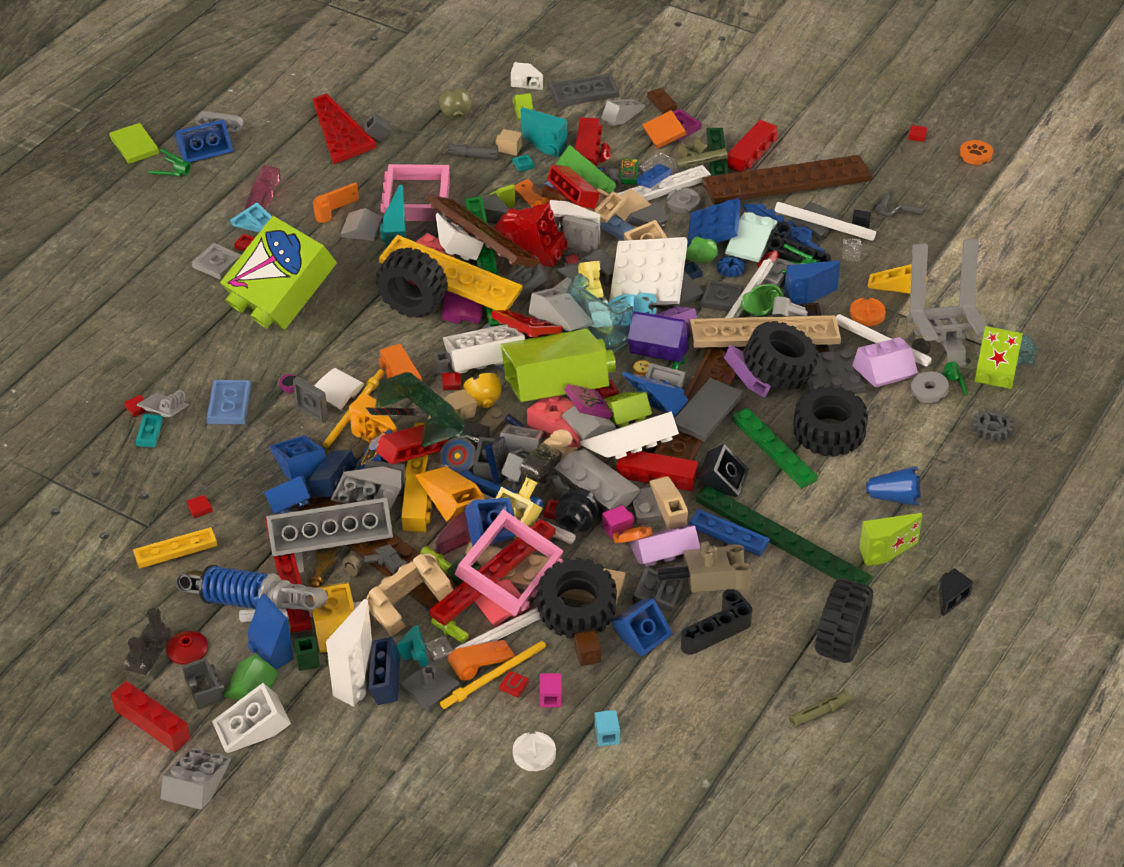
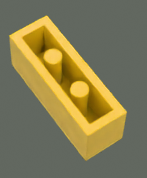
(415, 506)

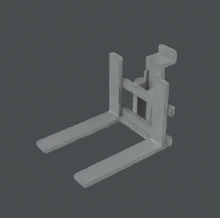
(929, 319)

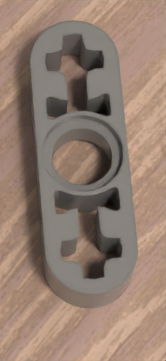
(233, 122)

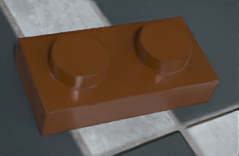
(662, 100)

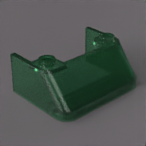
(444, 419)

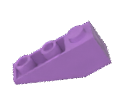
(736, 360)

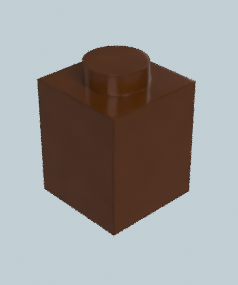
(587, 648)

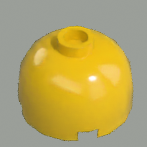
(485, 389)

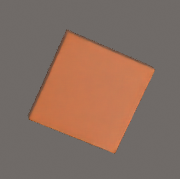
(664, 129)

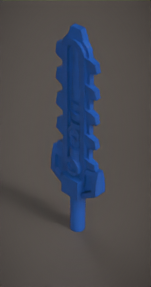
(799, 235)

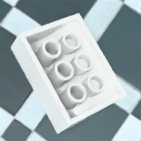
(479, 347)
(633, 436)
(351, 656)

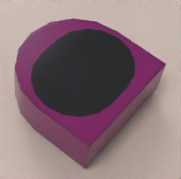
(286, 383)

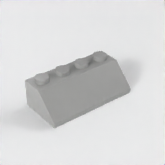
(590, 473)

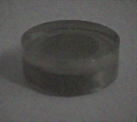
(921, 345)

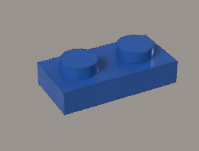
(654, 176)

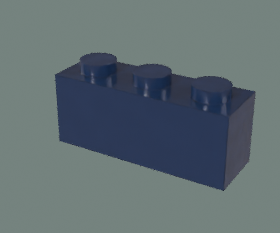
(330, 471)
(384, 671)

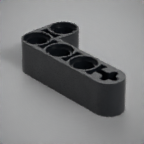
(779, 239)
(733, 619)

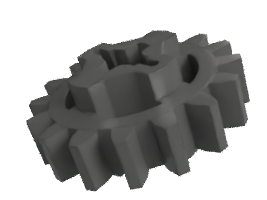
(992, 425)

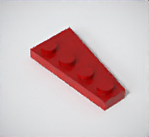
(525, 324)

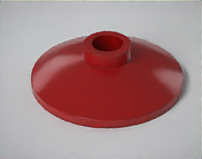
(187, 647)

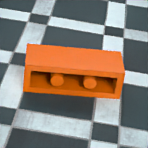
(396, 361)

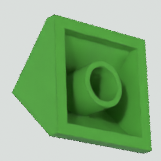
(248, 676)

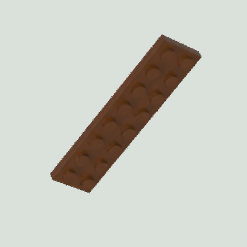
(482, 231)

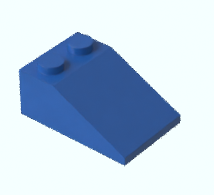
(811, 281)
(660, 394)
(298, 456)
(270, 634)

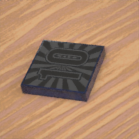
(497, 455)

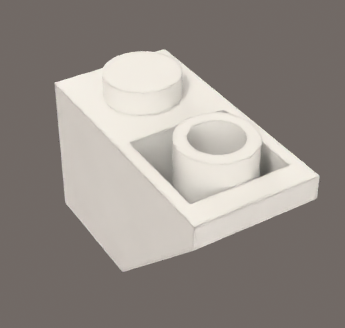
(526, 76)

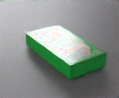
(629, 171)

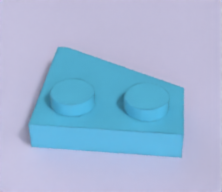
(252, 218)

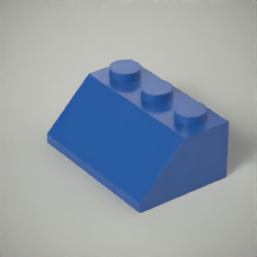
(203, 141)

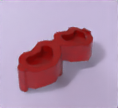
(605, 154)

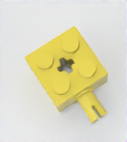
(522, 507)

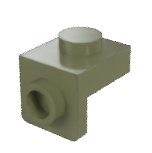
(697, 148)

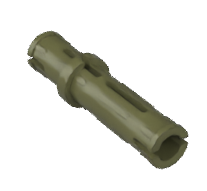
(694, 160)
(827, 705)

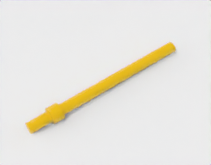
(371, 385)
(461, 693)

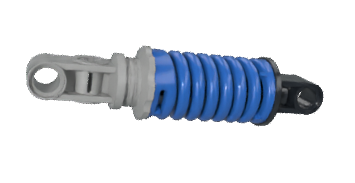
(245, 587)

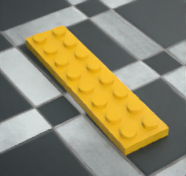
(465, 278)

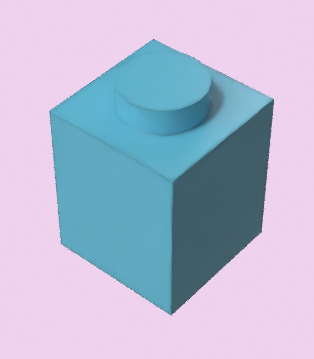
(607, 728)

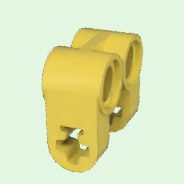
(592, 272)

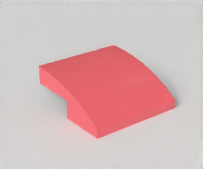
(493, 611)

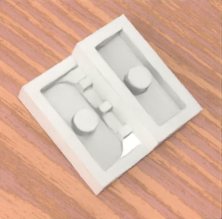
(339, 388)

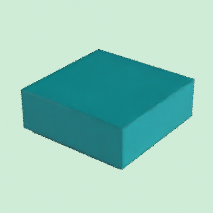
(523, 163)

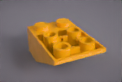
(367, 425)
(449, 491)

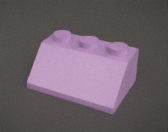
(886, 362)
(665, 545)

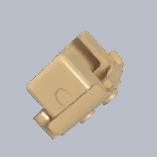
(392, 588)

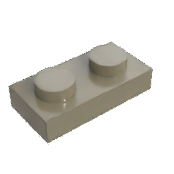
(494, 419)

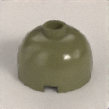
(455, 103)

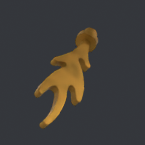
(324, 560)

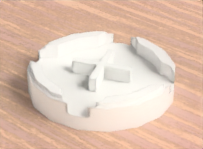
(534, 751)

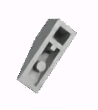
(620, 111)

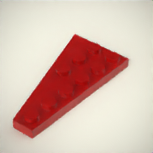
(341, 132)

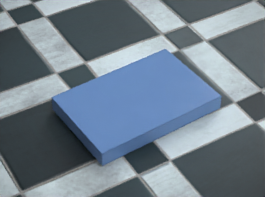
(228, 402)

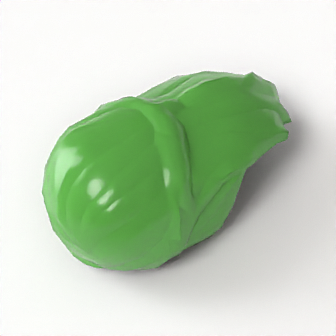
(701, 250)
(761, 299)

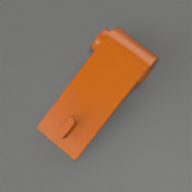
(525, 191)
(335, 199)
(467, 659)

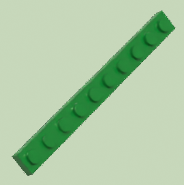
(486, 256)

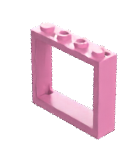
(416, 212)
(489, 588)

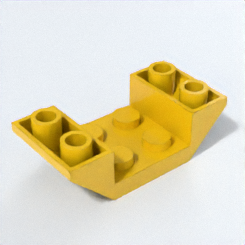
(333, 613)

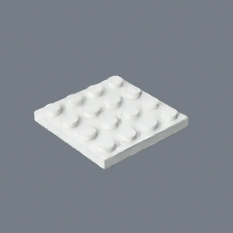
(650, 267)

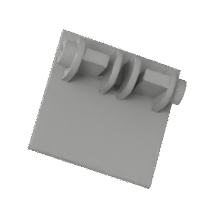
(165, 405)

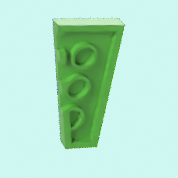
(586, 170)

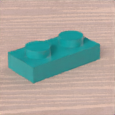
(149, 430)

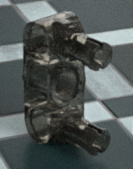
(539, 464)
(148, 646)

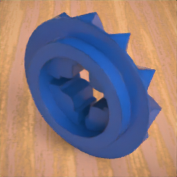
(737, 268)

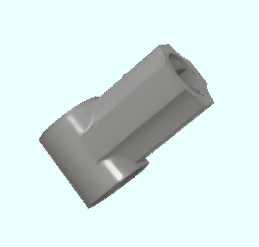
(784, 308)

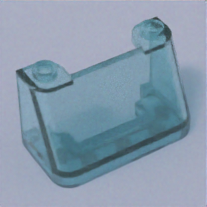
(610, 321)

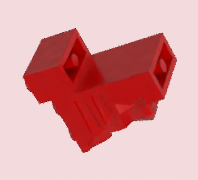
(534, 232)

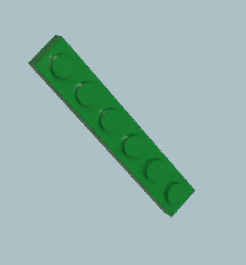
(774, 448)

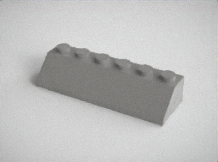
(329, 526)

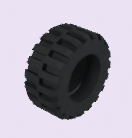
(419, 269)
(780, 355)
(830, 437)
(576, 575)
(844, 620)

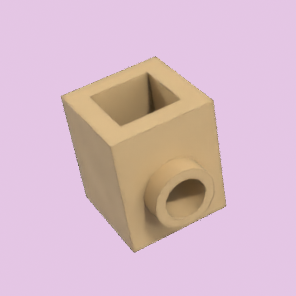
(509, 142)

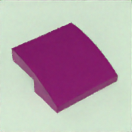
(458, 307)

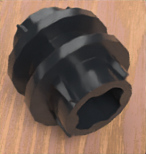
(576, 510)

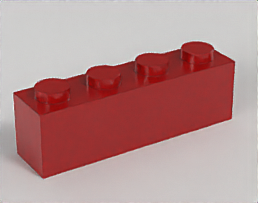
(589, 139)
(752, 146)
(573, 186)
(405, 445)
(650, 466)
(150, 716)

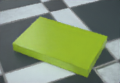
(134, 143)

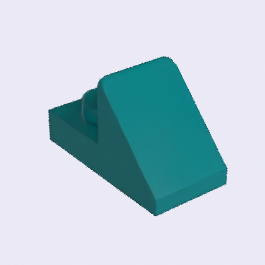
(413, 646)

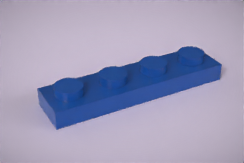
(729, 532)

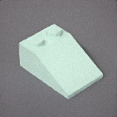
(752, 237)

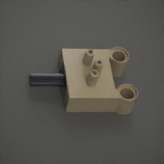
(712, 568)

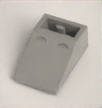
(559, 309)
(368, 485)
(194, 778)

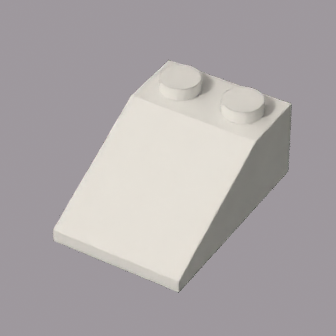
(564, 208)
(456, 240)
(251, 719)

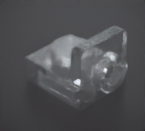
(852, 249)

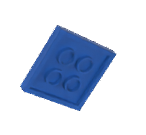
(715, 222)

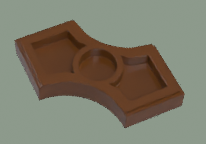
(549, 192)

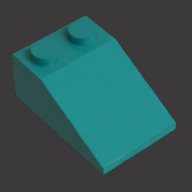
(544, 131)
(394, 218)

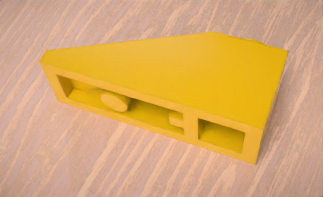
(892, 280)

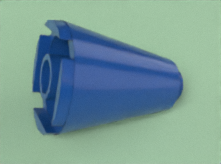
(897, 486)

